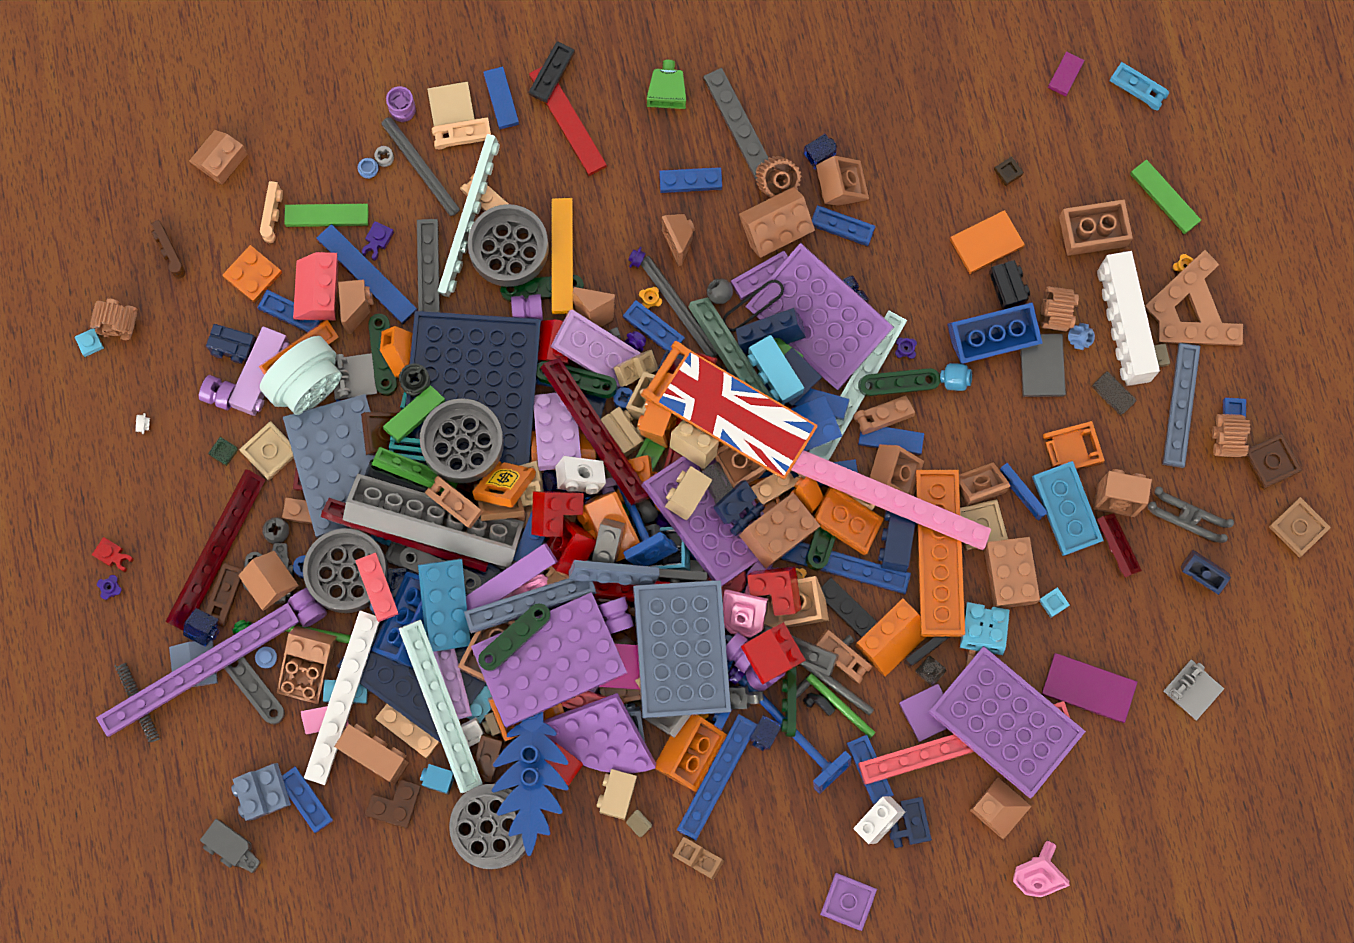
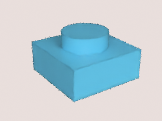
(89, 342)
(1054, 602)

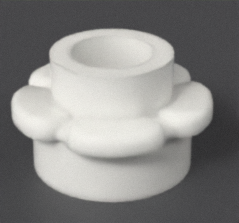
(142, 423)

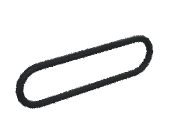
(749, 297)

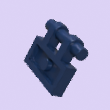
(734, 503)
(915, 824)

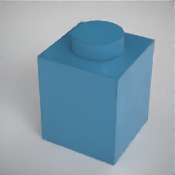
(437, 779)

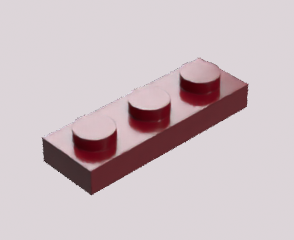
(1119, 545)

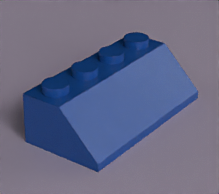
(995, 333)
(820, 413)
(409, 605)

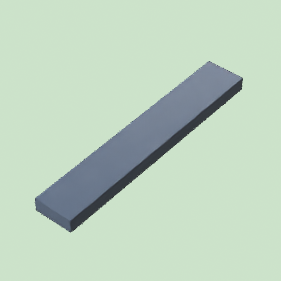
(1181, 405)
(515, 606)

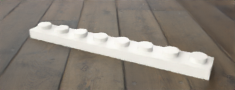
(342, 697)

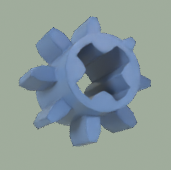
(1081, 336)

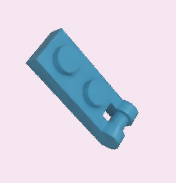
(1139, 85)

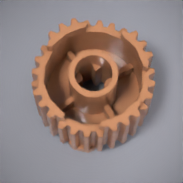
(770, 169)
(1059, 309)
(113, 319)
(1231, 435)

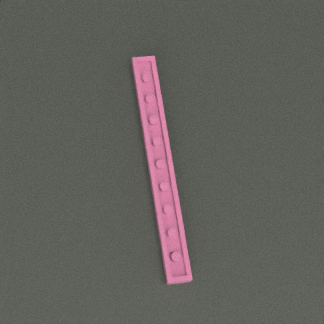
(892, 500)

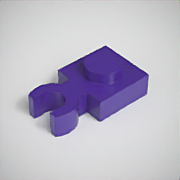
(378, 238)

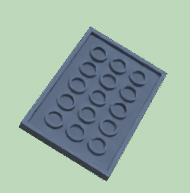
(328, 454)
(681, 649)

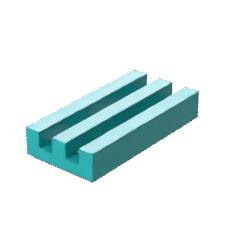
(392, 447)

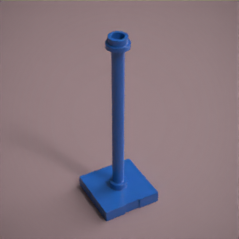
(651, 548)
(830, 770)

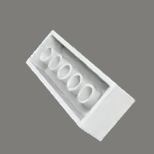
(1128, 319)

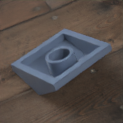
(186, 652)

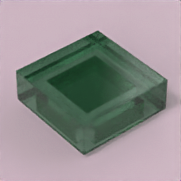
(223, 451)

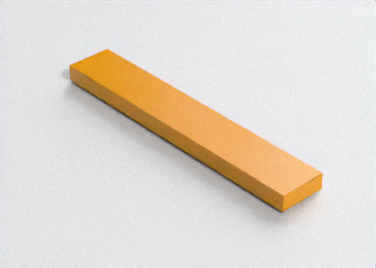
(562, 255)

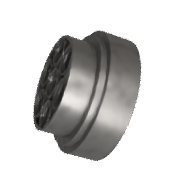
(515, 221)
(457, 414)
(321, 558)
(465, 844)

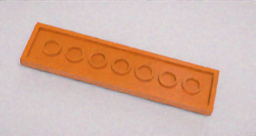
(940, 560)

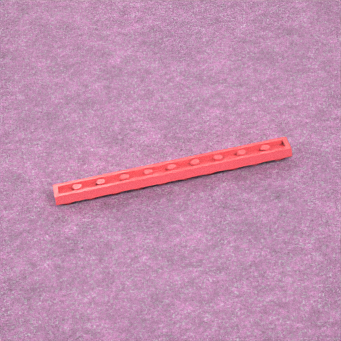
(919, 756)

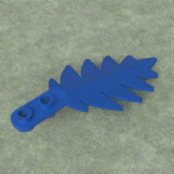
(530, 775)

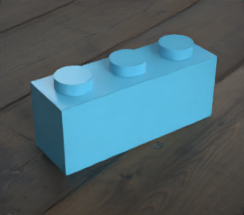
(775, 370)

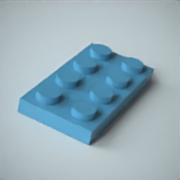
(1067, 508)
(444, 604)

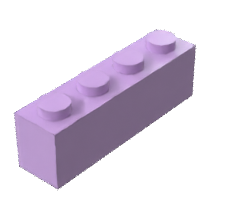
(247, 391)

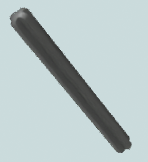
(420, 166)
(678, 306)

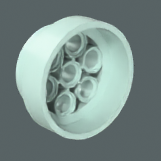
(302, 376)

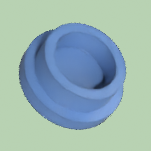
(368, 168)
(266, 657)

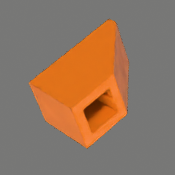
(396, 348)
(808, 493)

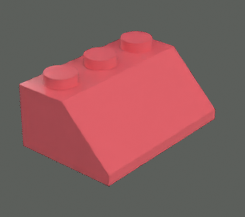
(316, 287)

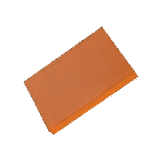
(987, 242)
(848, 520)

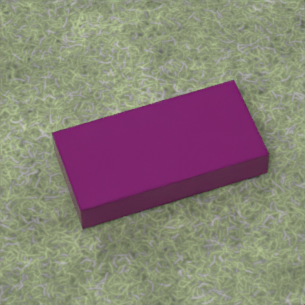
(1066, 74)

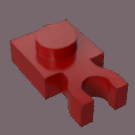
(111, 553)

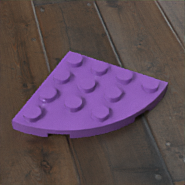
(602, 737)

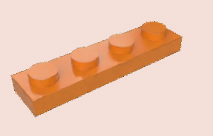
(324, 330)

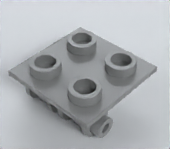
(356, 376)
(1193, 689)

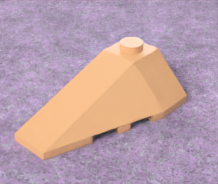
(812, 603)

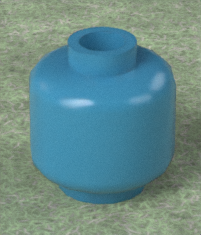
(956, 377)

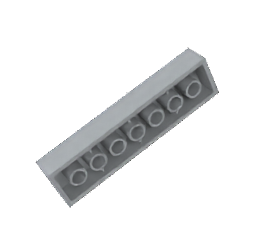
(423, 520)

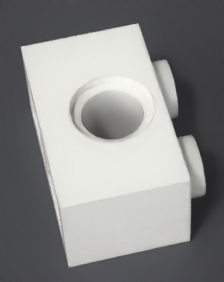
(580, 475)
(879, 820)

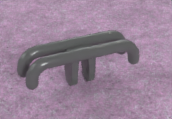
(1189, 516)

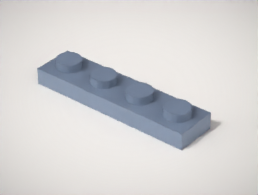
(613, 573)

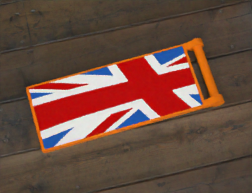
(731, 411)

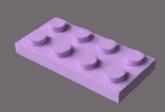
(591, 345)
(555, 431)

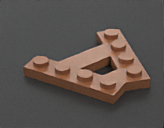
(1209, 328)

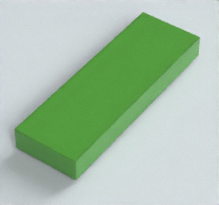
(413, 414)

